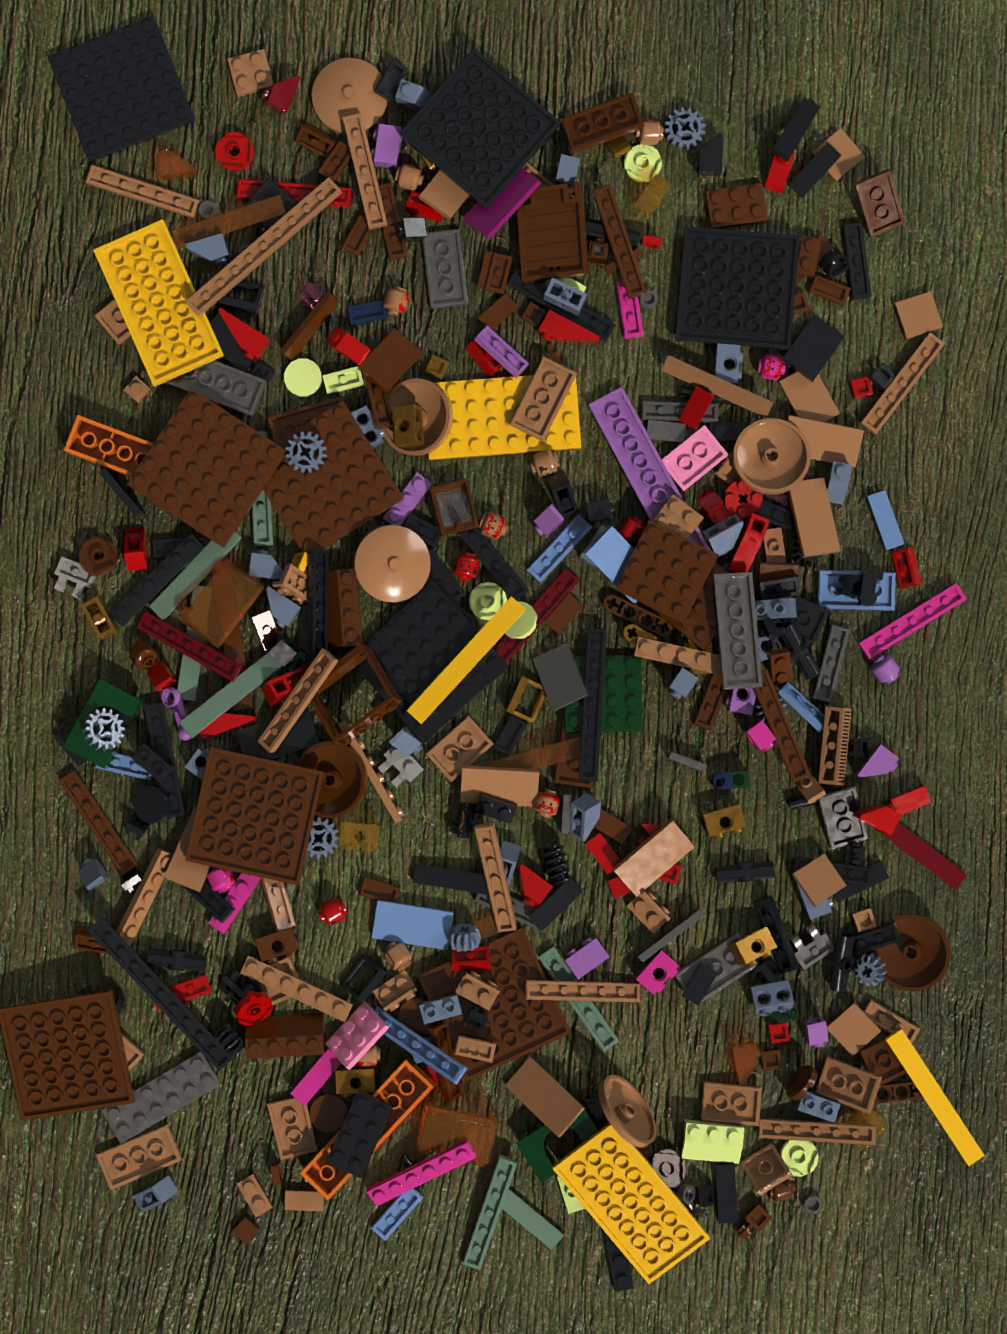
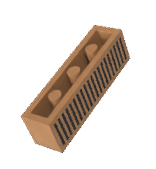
(834, 745)

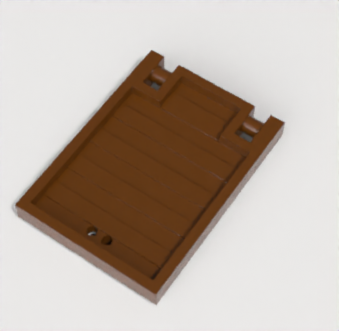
(553, 234)

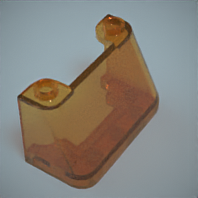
(221, 603)
(445, 1127)

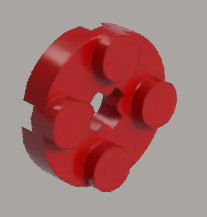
(241, 160)
(745, 508)
(253, 1007)

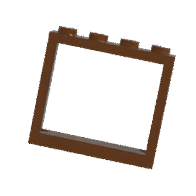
(342, 667)

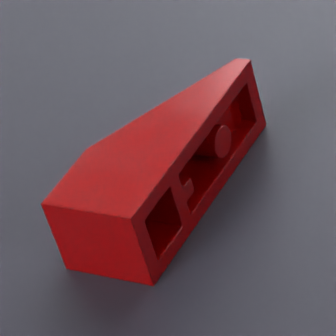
(563, 330)
(249, 339)
(280, 688)
(226, 723)

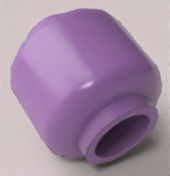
(885, 668)

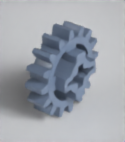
(679, 123)
(299, 457)
(95, 726)
(326, 845)

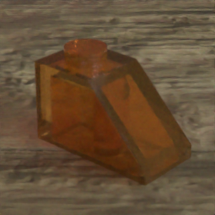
(172, 166)
(745, 1059)

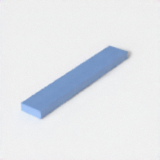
(422, 1048)

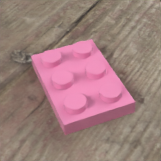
(694, 458)
(357, 1035)

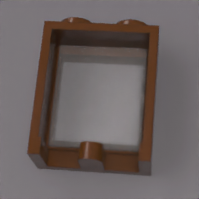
(454, 506)

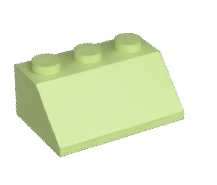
(712, 1141)

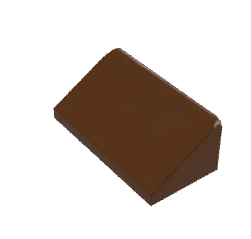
(316, 140)
(775, 569)
(86, 941)

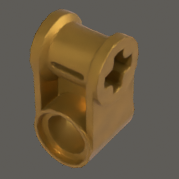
(639, 633)

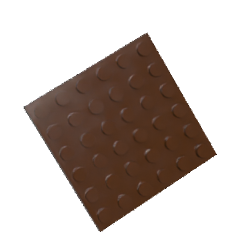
(207, 468)
(339, 495)
(254, 816)
(513, 1022)
(66, 1055)

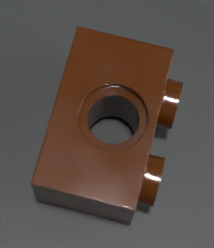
(266, 949)

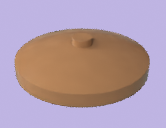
(345, 90)
(435, 410)
(771, 456)
(392, 563)
(627, 1111)

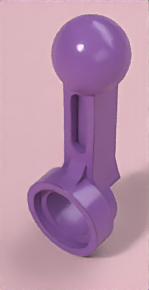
(178, 709)

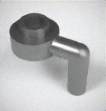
(687, 1194)

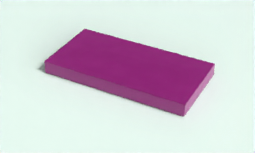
(514, 195)

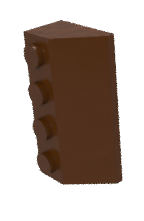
(344, 610)
(286, 1036)

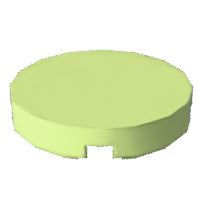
(642, 163)
(303, 377)
(486, 600)
(525, 624)
(799, 1156)

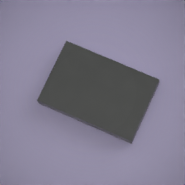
(560, 677)

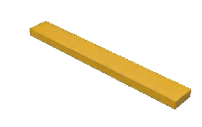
(466, 660)
(934, 1097)

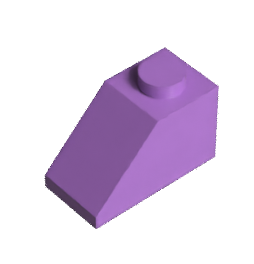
(548, 521)
(878, 762)
(815, 1031)

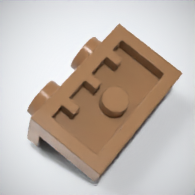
(293, 584)
(648, 911)
(395, 990)
(477, 990)

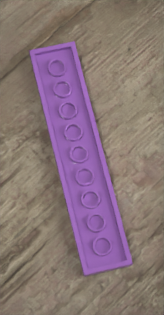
(637, 454)

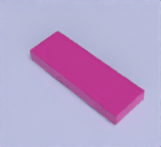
(629, 314)
(316, 1077)

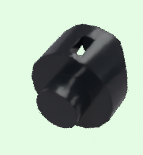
(835, 263)

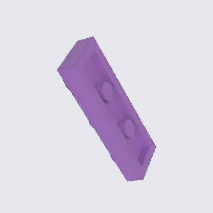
(501, 351)
(413, 494)

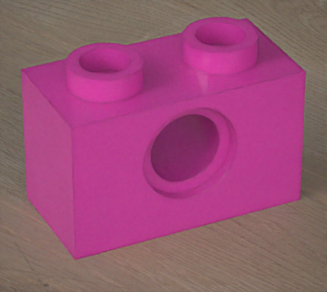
(760, 736)
(659, 960)

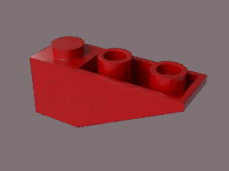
(748, 543)

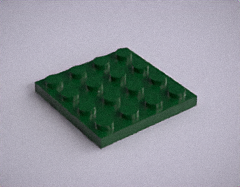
(620, 696)

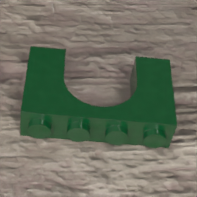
(103, 695)
(534, 1144)

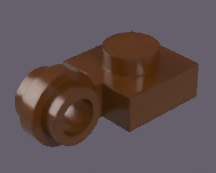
(757, 1218)

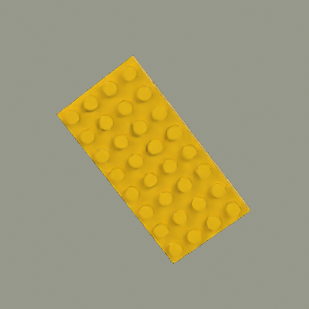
(151, 296)
(483, 417)
(631, 1203)

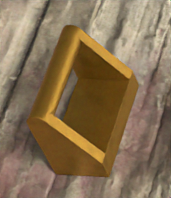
(517, 696)

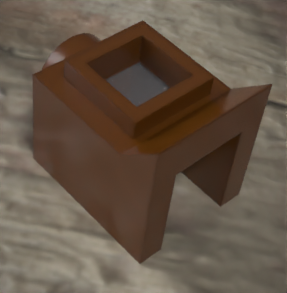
(598, 252)

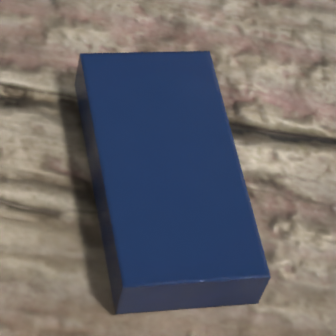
(367, 312)

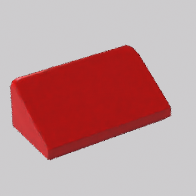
(420, 208)
(483, 359)
(696, 407)
(906, 567)
(910, 800)
(471, 960)

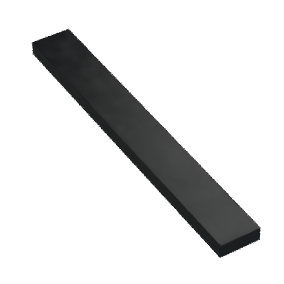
(592, 705)

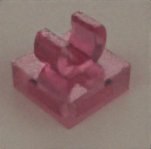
(311, 294)

